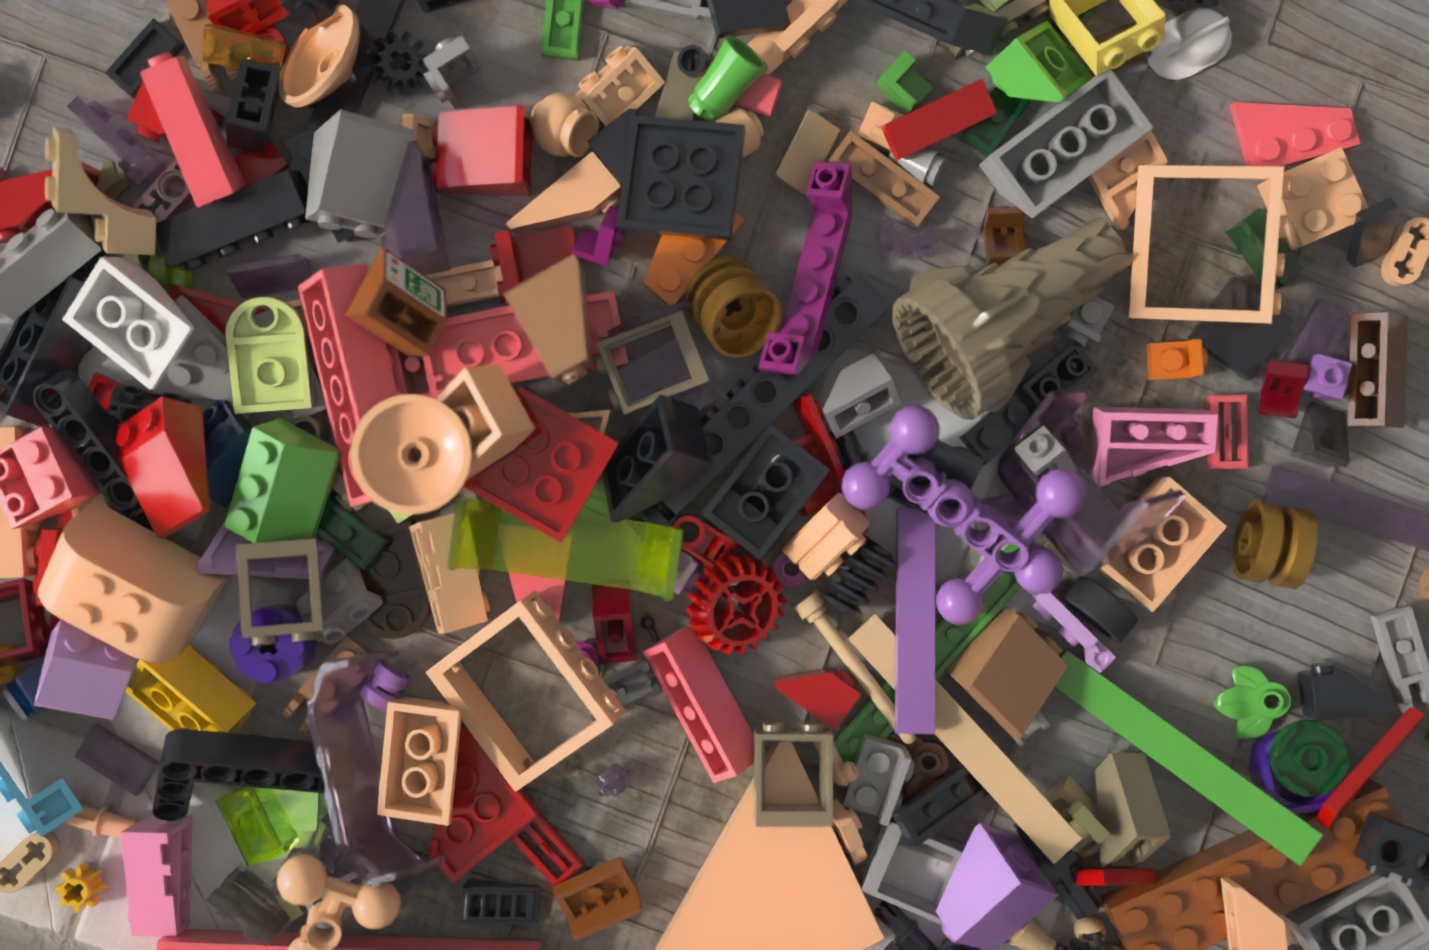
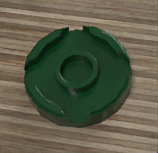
(1309, 758)

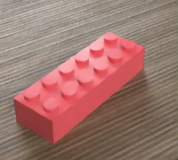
(349, 359)

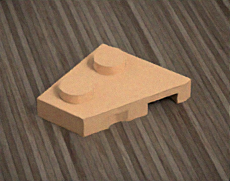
(1118, 178)

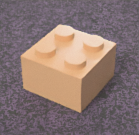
(1320, 199)

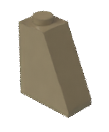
(1128, 810)

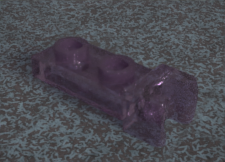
(136, 161)

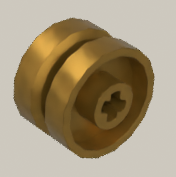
(1275, 544)

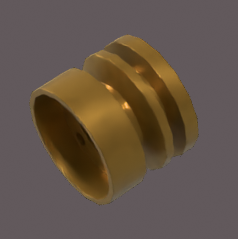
(733, 306)

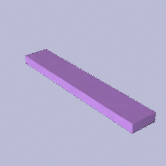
(915, 623)

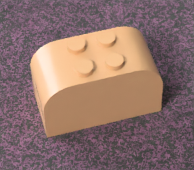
(128, 585)

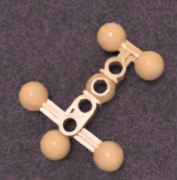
(306, 879)

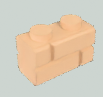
(826, 537)

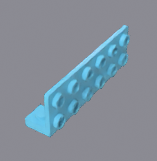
(44, 809)

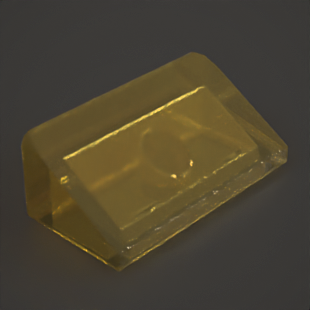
(227, 47)

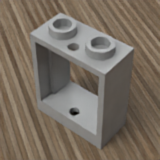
(877, 864)

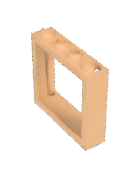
(1272, 263)
(487, 724)

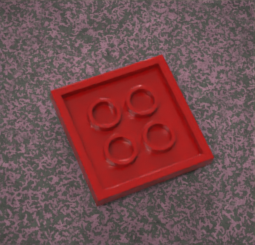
(549, 471)

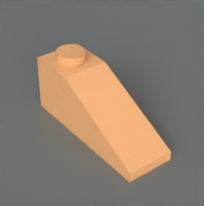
(574, 196)

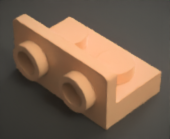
(620, 85)

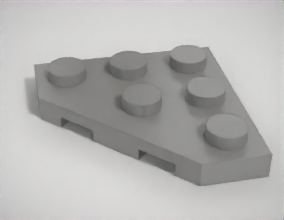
(199, 367)

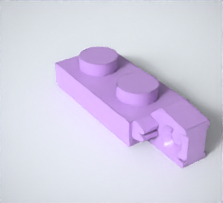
(1074, 631)

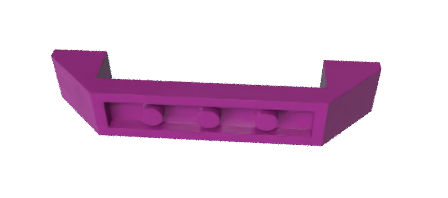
(817, 271)

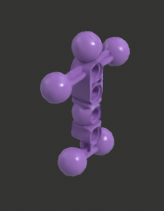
(962, 599)

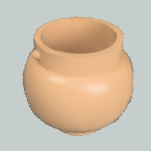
(563, 125)

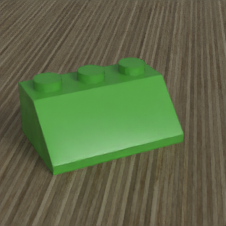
(282, 484)

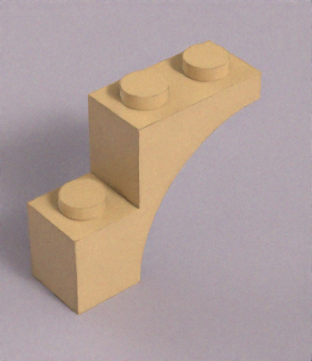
(70, 190)

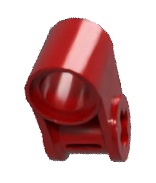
(707, 542)

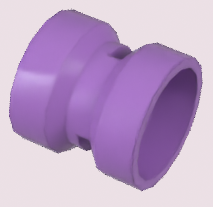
(385, 685)

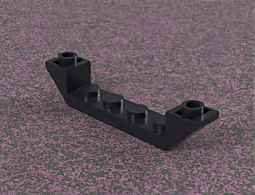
(946, 20)

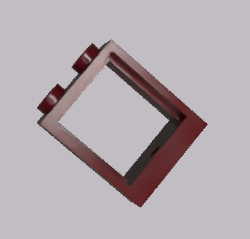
(36, 629)

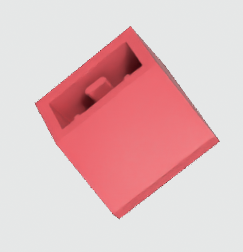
(41, 479)

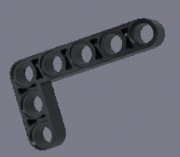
(230, 760)

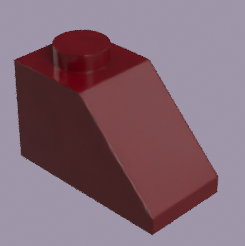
(614, 624)

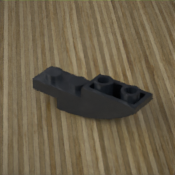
(998, 429)

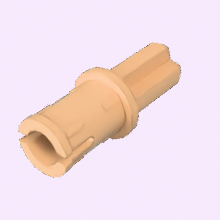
(101, 821)

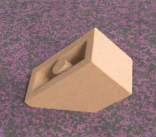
(1250, 922)

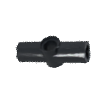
(1081, 900)

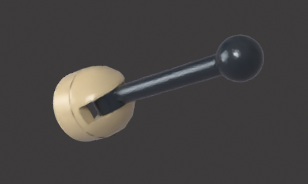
(1094, 932)

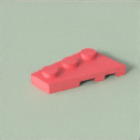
(1291, 133)

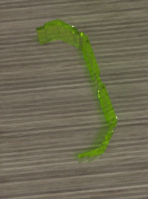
(594, 551)

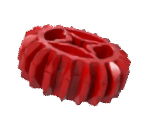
(715, 613)

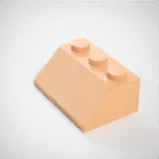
(1163, 558)
(419, 760)

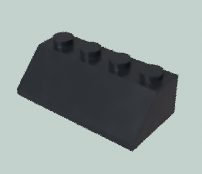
(39, 349)

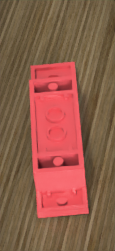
(491, 339)

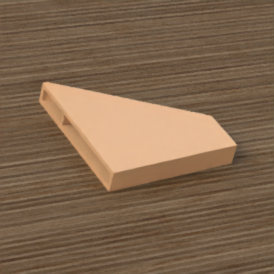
(774, 882)

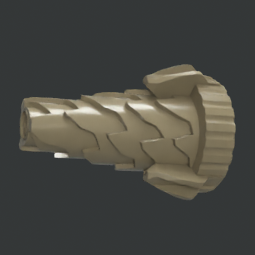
(974, 331)

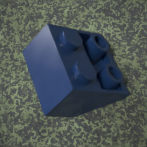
(225, 447)

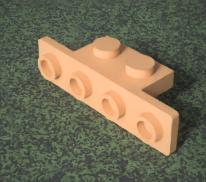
(805, 20)

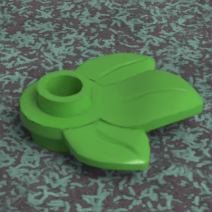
(1247, 703)

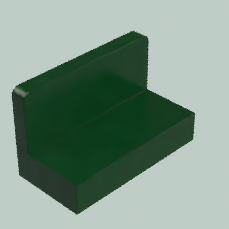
(1250, 241)

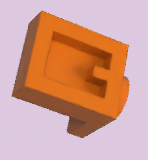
(1176, 360)

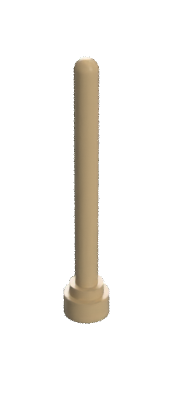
(814, 611)

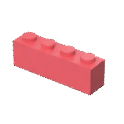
(702, 703)

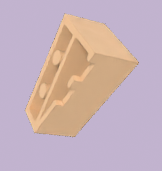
(452, 594)

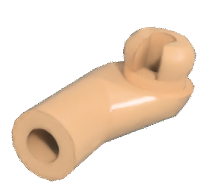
(842, 772)

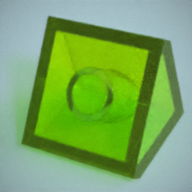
(257, 823)

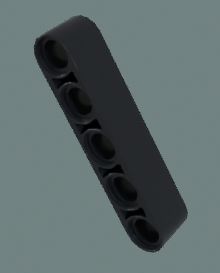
(90, 438)

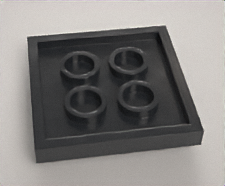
(681, 177)

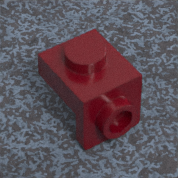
(1282, 388)

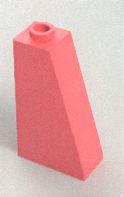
(191, 130)

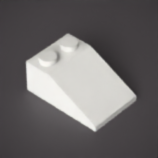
(130, 319)

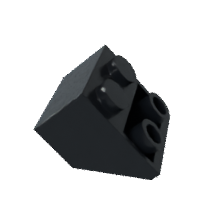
(956, 462)

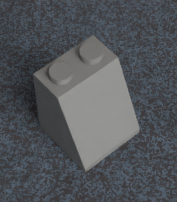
(355, 172)

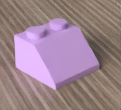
(82, 673)

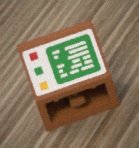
(400, 305)

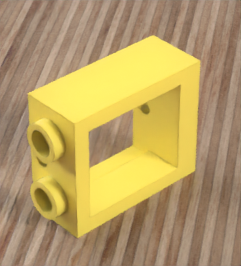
(1119, 48)

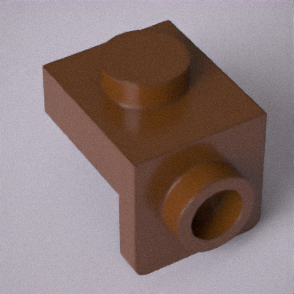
(1003, 234)

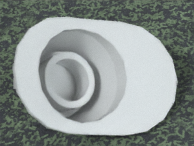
(1191, 44)

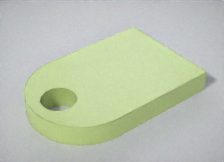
(269, 362)

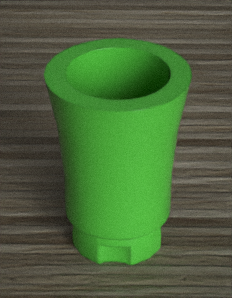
(726, 79)

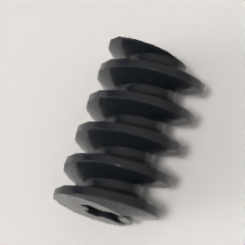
(859, 577)

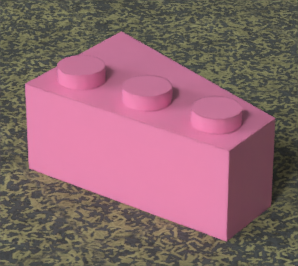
(1142, 439)
(158, 875)

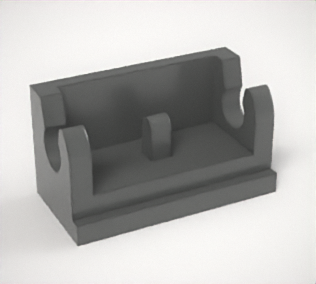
(632, 683)

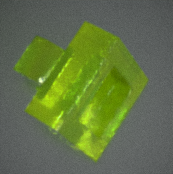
(167, 275)

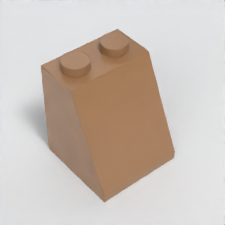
(556, 319)
(1009, 670)

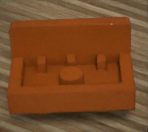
(598, 898)

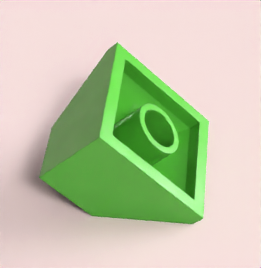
(1038, 67)

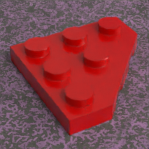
(482, 812)

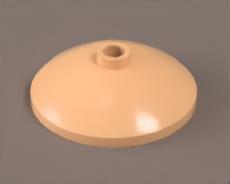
(320, 59)
(383, 448)

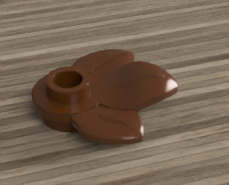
(923, 774)

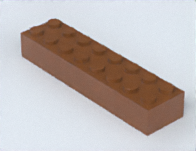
(1188, 902)

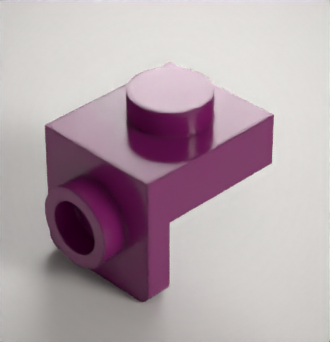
(600, 246)

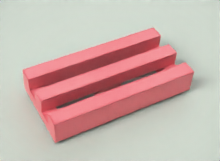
(1241, 431)

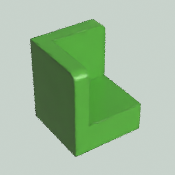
(904, 84)

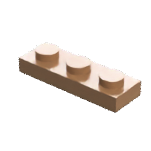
(885, 180)

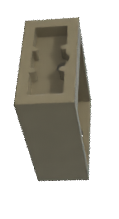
(688, 350)
(276, 551)
(794, 814)

